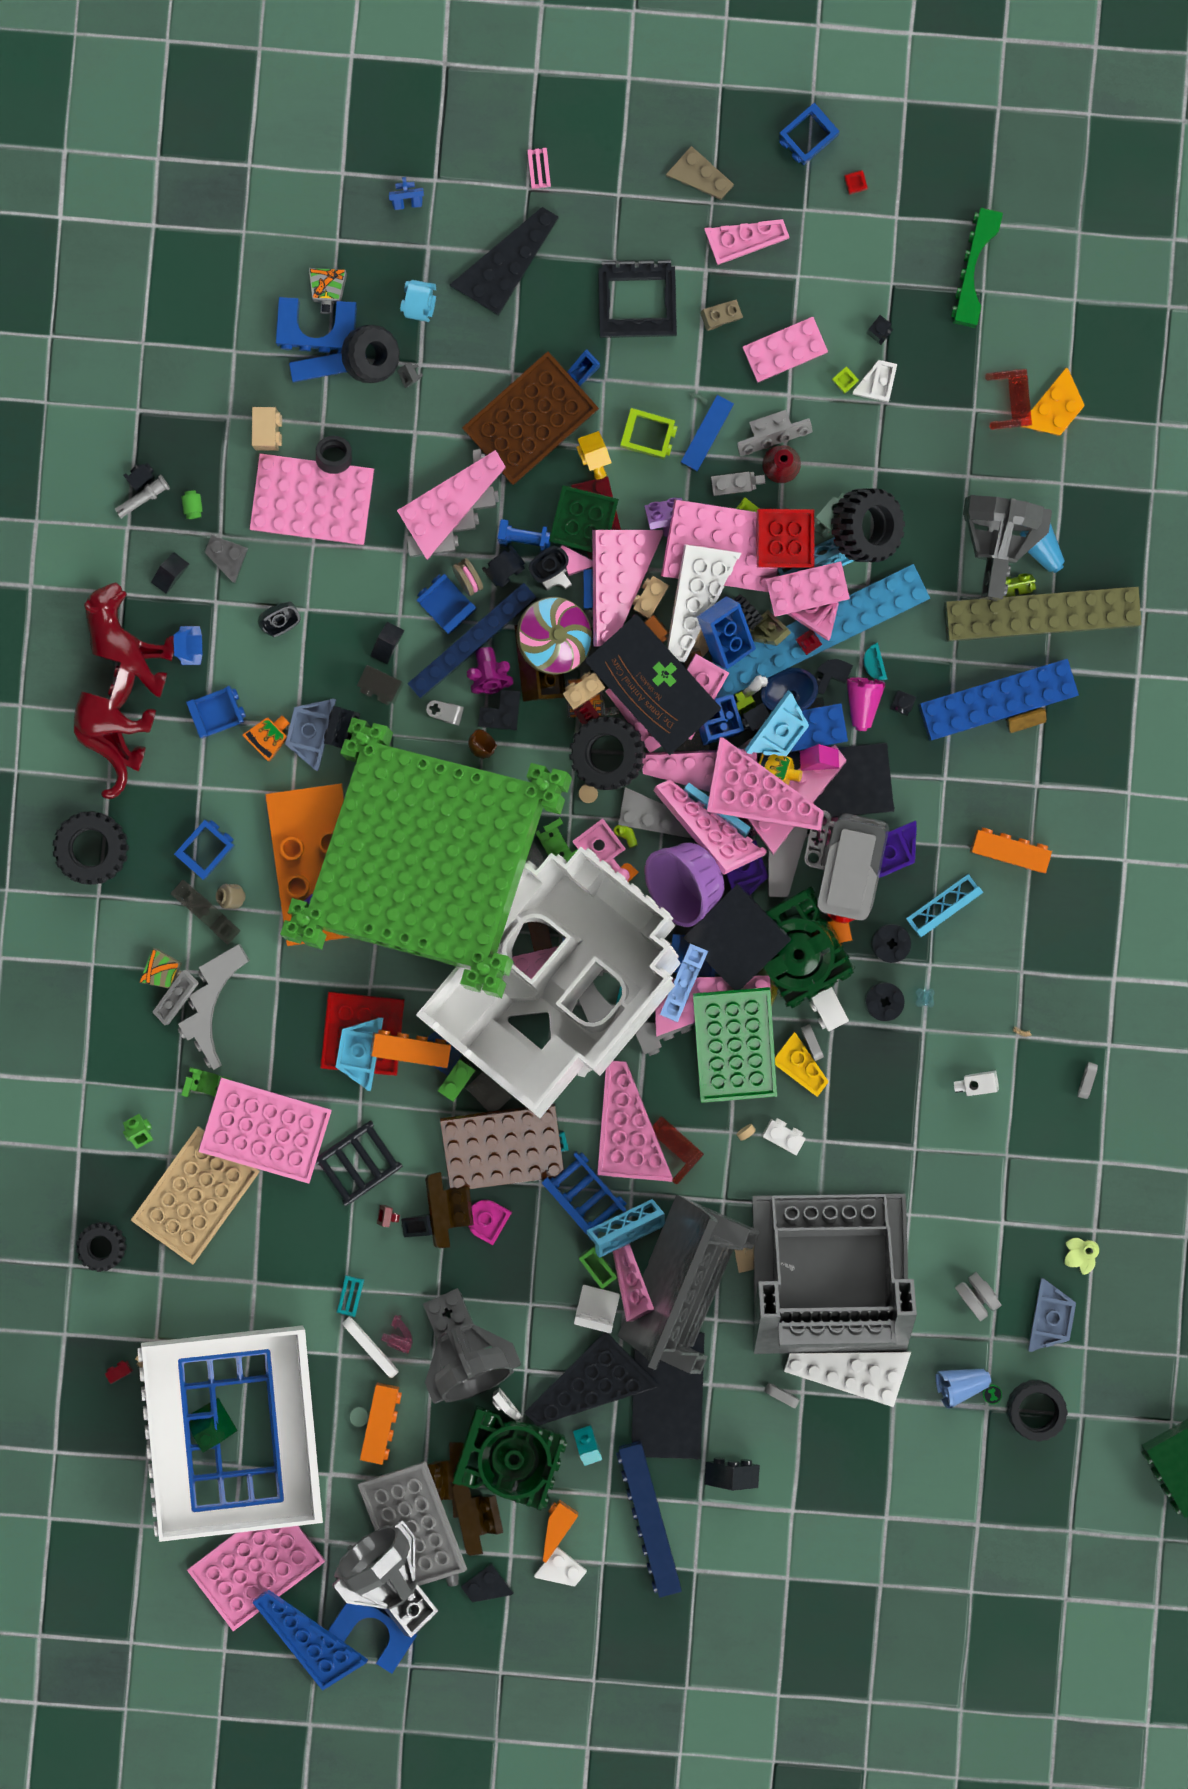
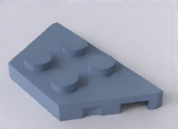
(308, 731)
(1051, 1317)

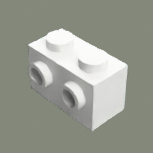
(829, 1009)
(784, 1137)

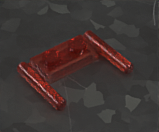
(1018, 397)
(678, 1145)

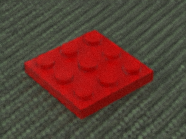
(785, 538)

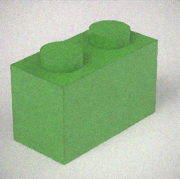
(456, 1080)
(598, 1267)

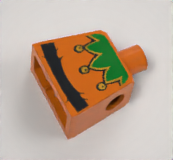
(268, 736)

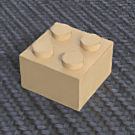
(266, 429)

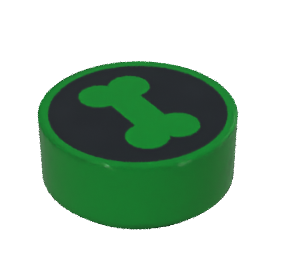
(992, 1394)

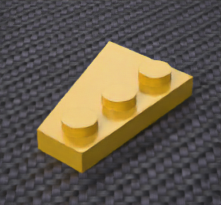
(800, 1065)

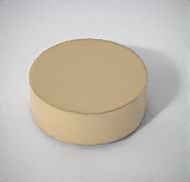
(588, 794)
(746, 1132)

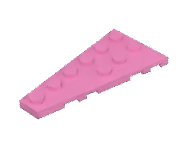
(685, 767)
(709, 829)

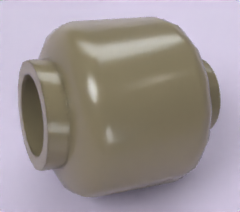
(230, 896)

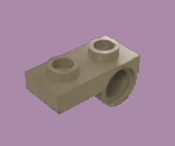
(721, 314)

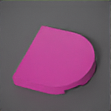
(488, 1220)

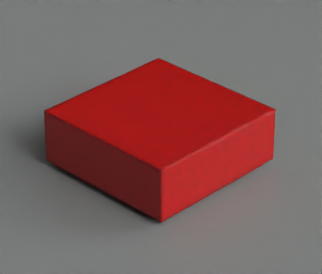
(855, 182)

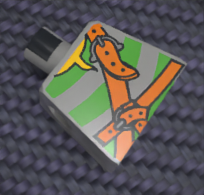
(327, 287)

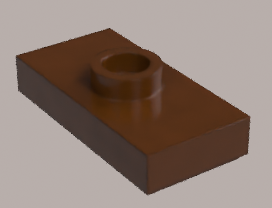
(540, 936)

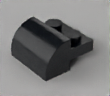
(338, 726)

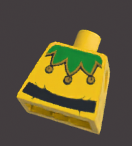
(781, 767)

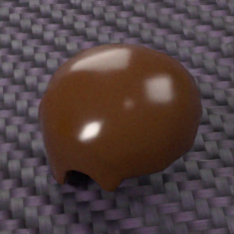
(481, 744)

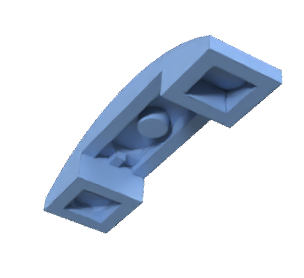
(683, 982)

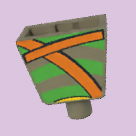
(161, 969)

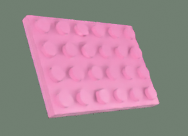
(306, 502)
(717, 529)
(264, 1130)
(251, 1565)

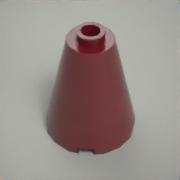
(781, 471)

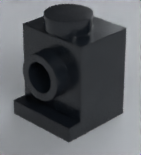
(880, 329)
(140, 476)
(902, 702)

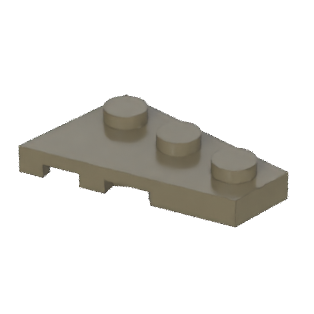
(699, 173)

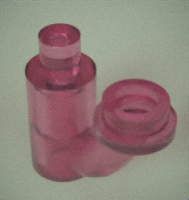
(397, 1342)

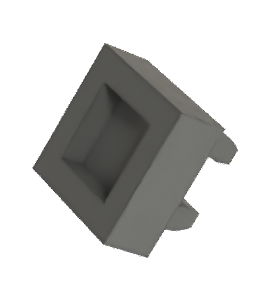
(408, 374)

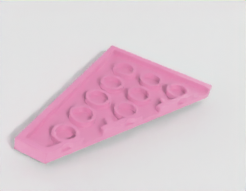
(752, 792)

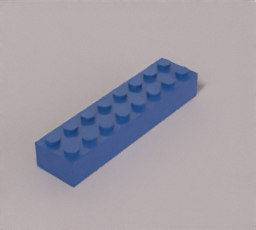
(998, 699)

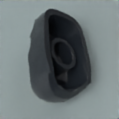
(548, 564)
(279, 619)

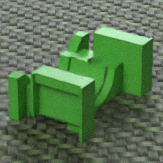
(556, 843)
(207, 1082)

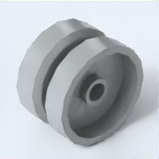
(978, 1296)

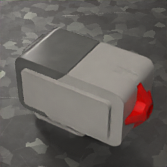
(850, 865)

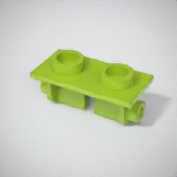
(1024, 582)

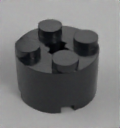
(504, 566)
(884, 934)
(895, 999)

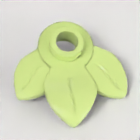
(1078, 1255)

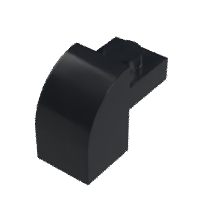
(834, 669)

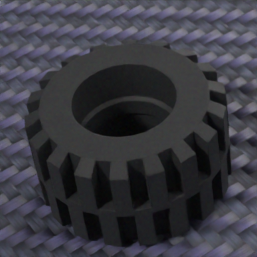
(89, 1258)

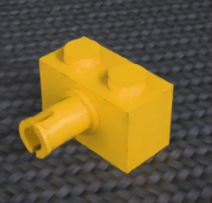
(594, 453)

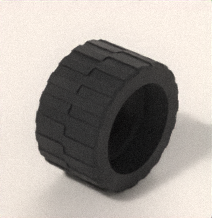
(1053, 1427)

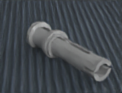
(150, 492)

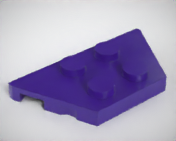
(899, 849)
(749, 875)

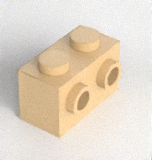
(650, 598)
(585, 690)

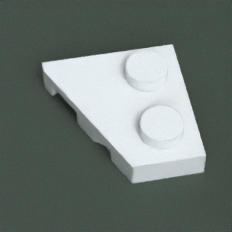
(877, 382)
(502, 1402)
(561, 1569)

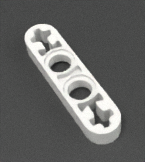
(370, 1347)

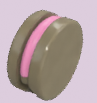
(467, 577)

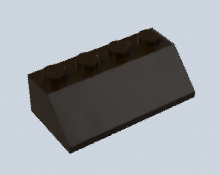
(538, 685)

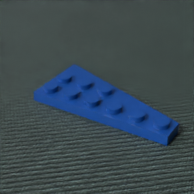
(317, 1649)

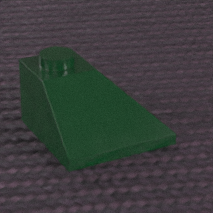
(204, 1429)

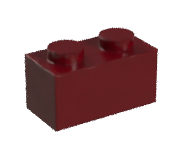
(121, 1370)

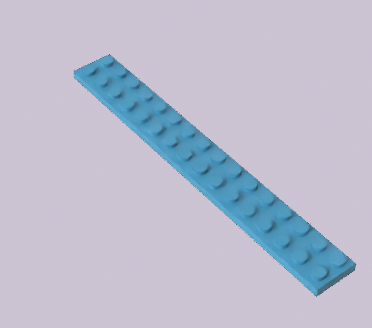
(862, 611)

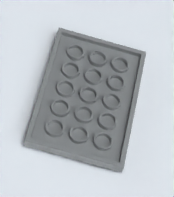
(413, 1498)

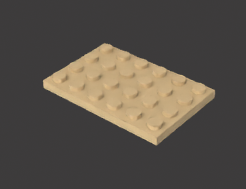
(193, 1199)

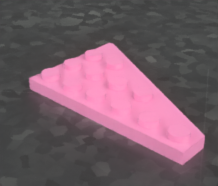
(618, 572)
(627, 1136)

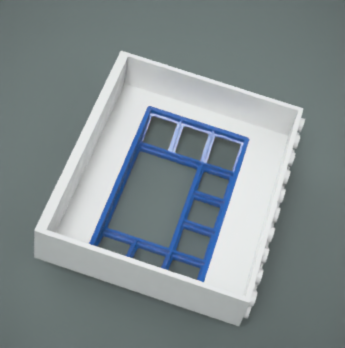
(170, 1441)

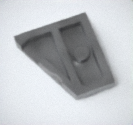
(226, 556)

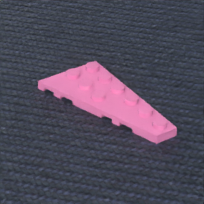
(443, 507)
(810, 786)
(701, 985)

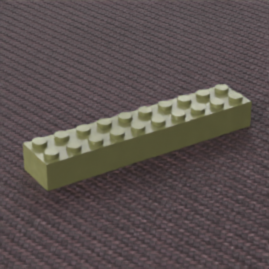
(1043, 614)

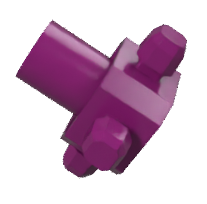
(489, 675)

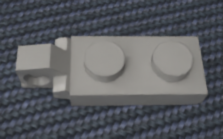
(735, 483)

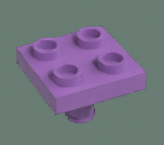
(660, 514)

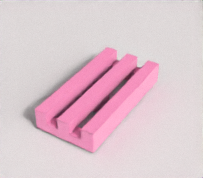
(539, 151)

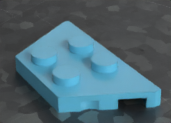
(780, 729)
(354, 1052)

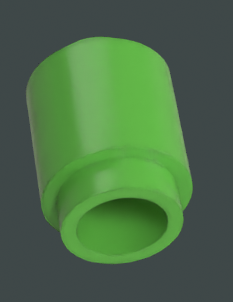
(192, 505)

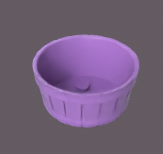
(684, 882)

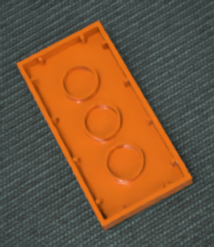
(301, 835)

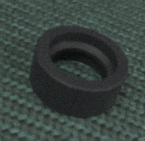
(333, 442)

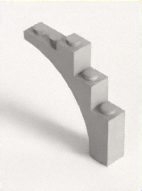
(469, 522)
(203, 1000)
(598, 1008)

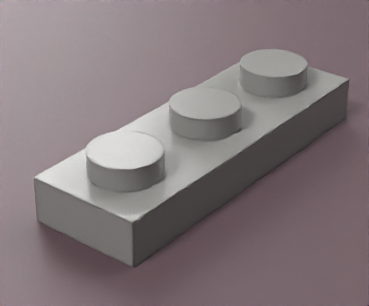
(175, 997)

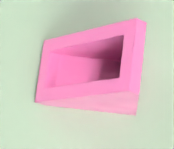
(577, 562)

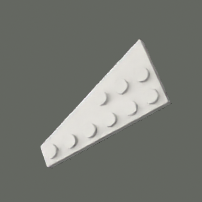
(698, 588)
(859, 1373)

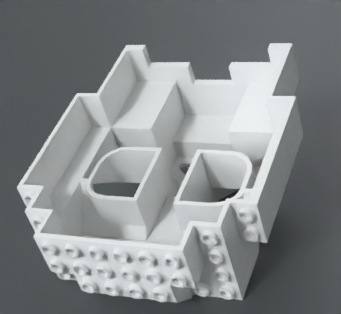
(605, 929)

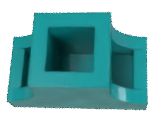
(587, 1445)

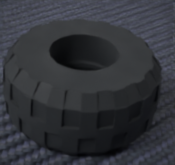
(386, 354)

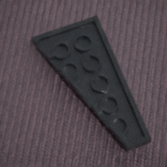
(502, 268)

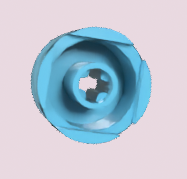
(419, 300)

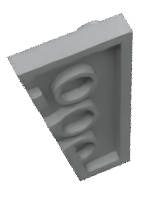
(648, 814)

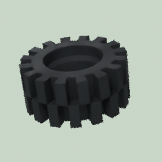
(751, 614)

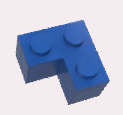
(726, 722)

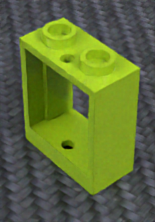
(625, 443)

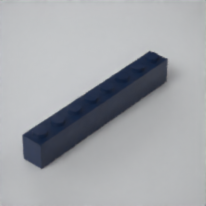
(472, 641)
(649, 1518)

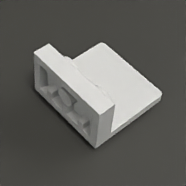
(596, 1308)

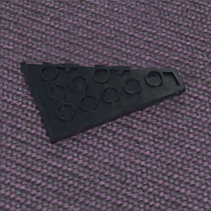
(594, 1379)

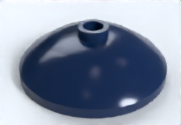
(797, 681)

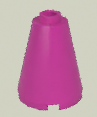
(864, 700)

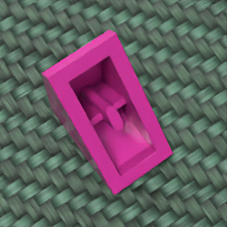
(819, 758)

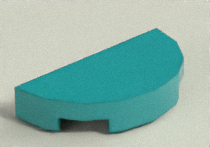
(873, 663)

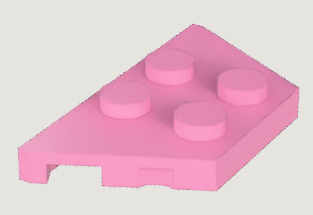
(818, 619)

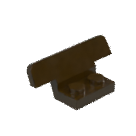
(447, 1209)
(443, 1472)
(476, 1517)

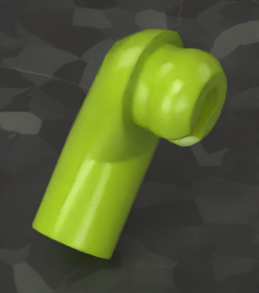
(626, 833)

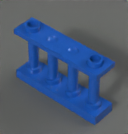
(508, 535)
(566, 1198)

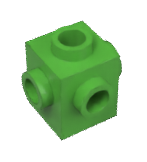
(137, 1131)

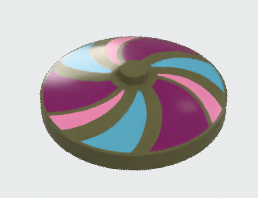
(554, 635)

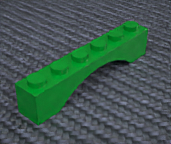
(968, 305)

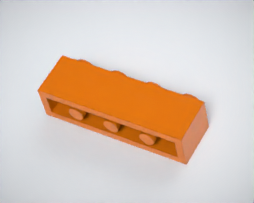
(1011, 851)
(410, 1049)
(379, 1423)

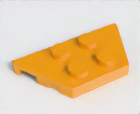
(1057, 406)

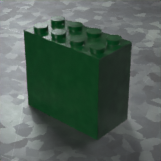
(1170, 1464)

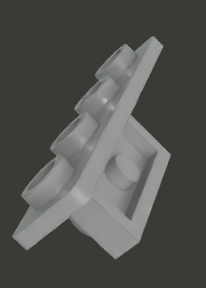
(773, 431)

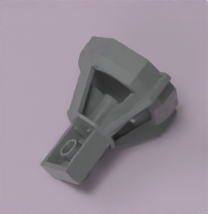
(998, 543)
(462, 1352)
(388, 1581)

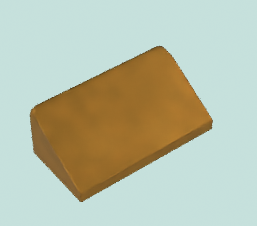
(1026, 720)

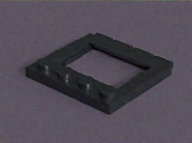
(637, 326)

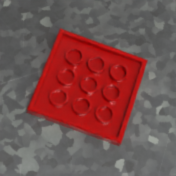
(352, 1009)

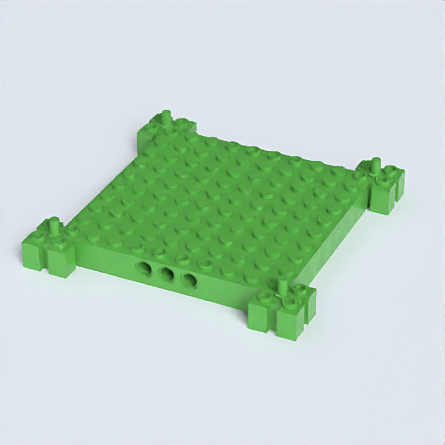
(426, 857)

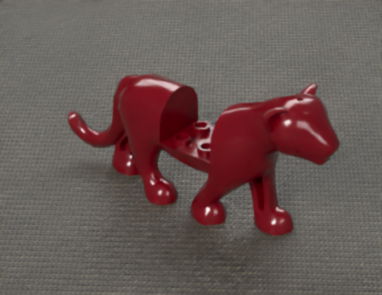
(98, 719)

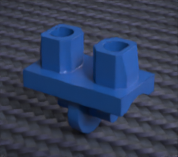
(398, 196)

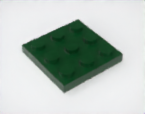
(580, 514)

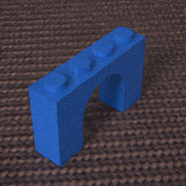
(291, 336)
(398, 1642)

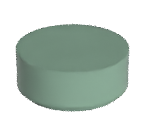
(359, 1416)

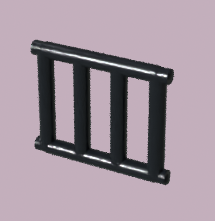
(337, 1149)

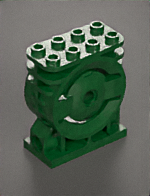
(834, 965)
(529, 1492)

